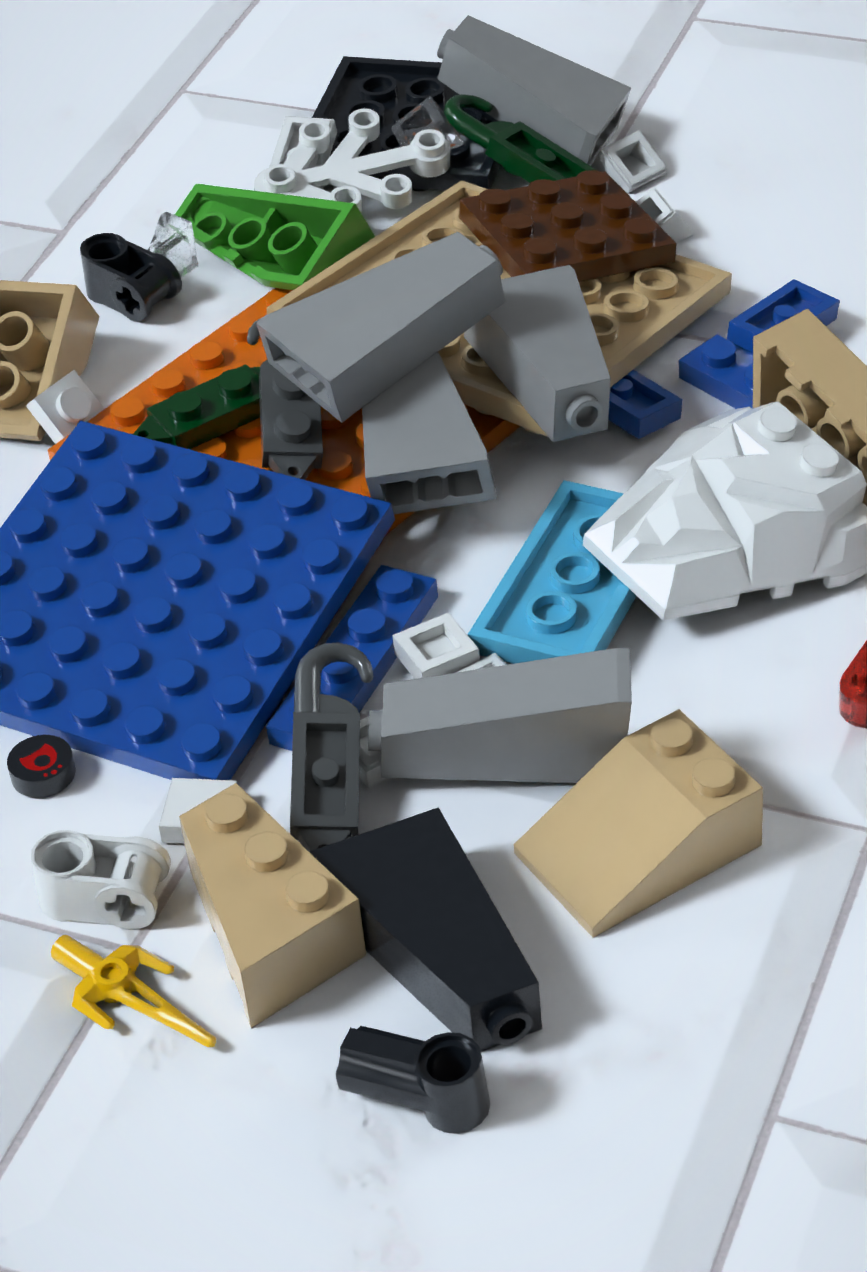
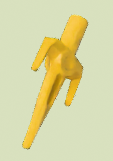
(115, 980)

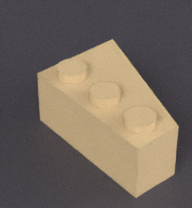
(270, 903)

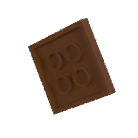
(568, 222)

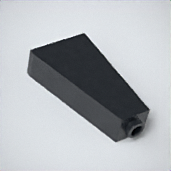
(438, 928)

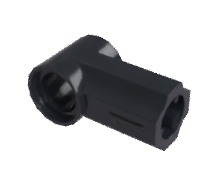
(432, 1075)

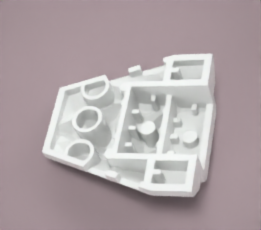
(736, 512)

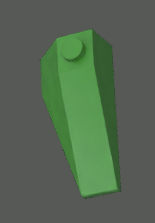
(274, 235)

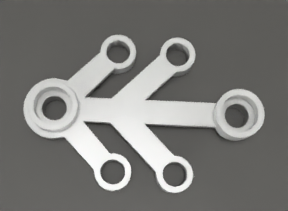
(426, 155)

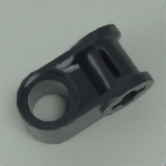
(126, 275)

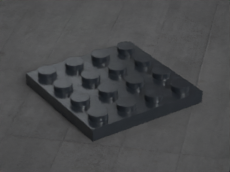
(393, 91)

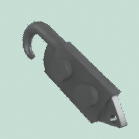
(288, 422)
(325, 751)

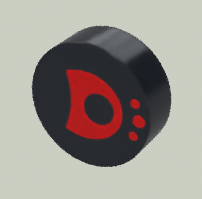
(41, 766)

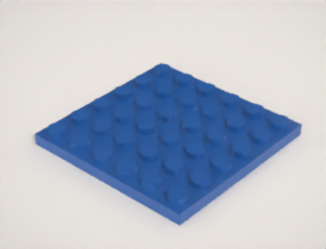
(168, 598)

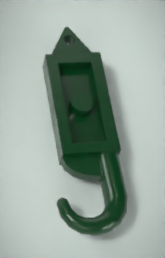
(513, 145)
(205, 410)

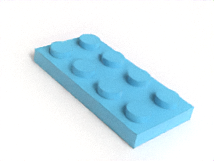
(555, 590)

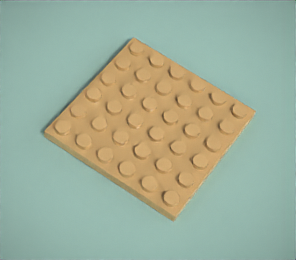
(629, 310)

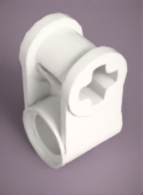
(94, 879)

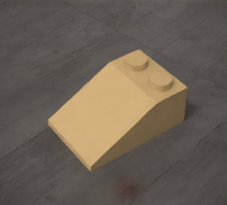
(42, 339)
(644, 824)

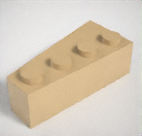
(816, 381)

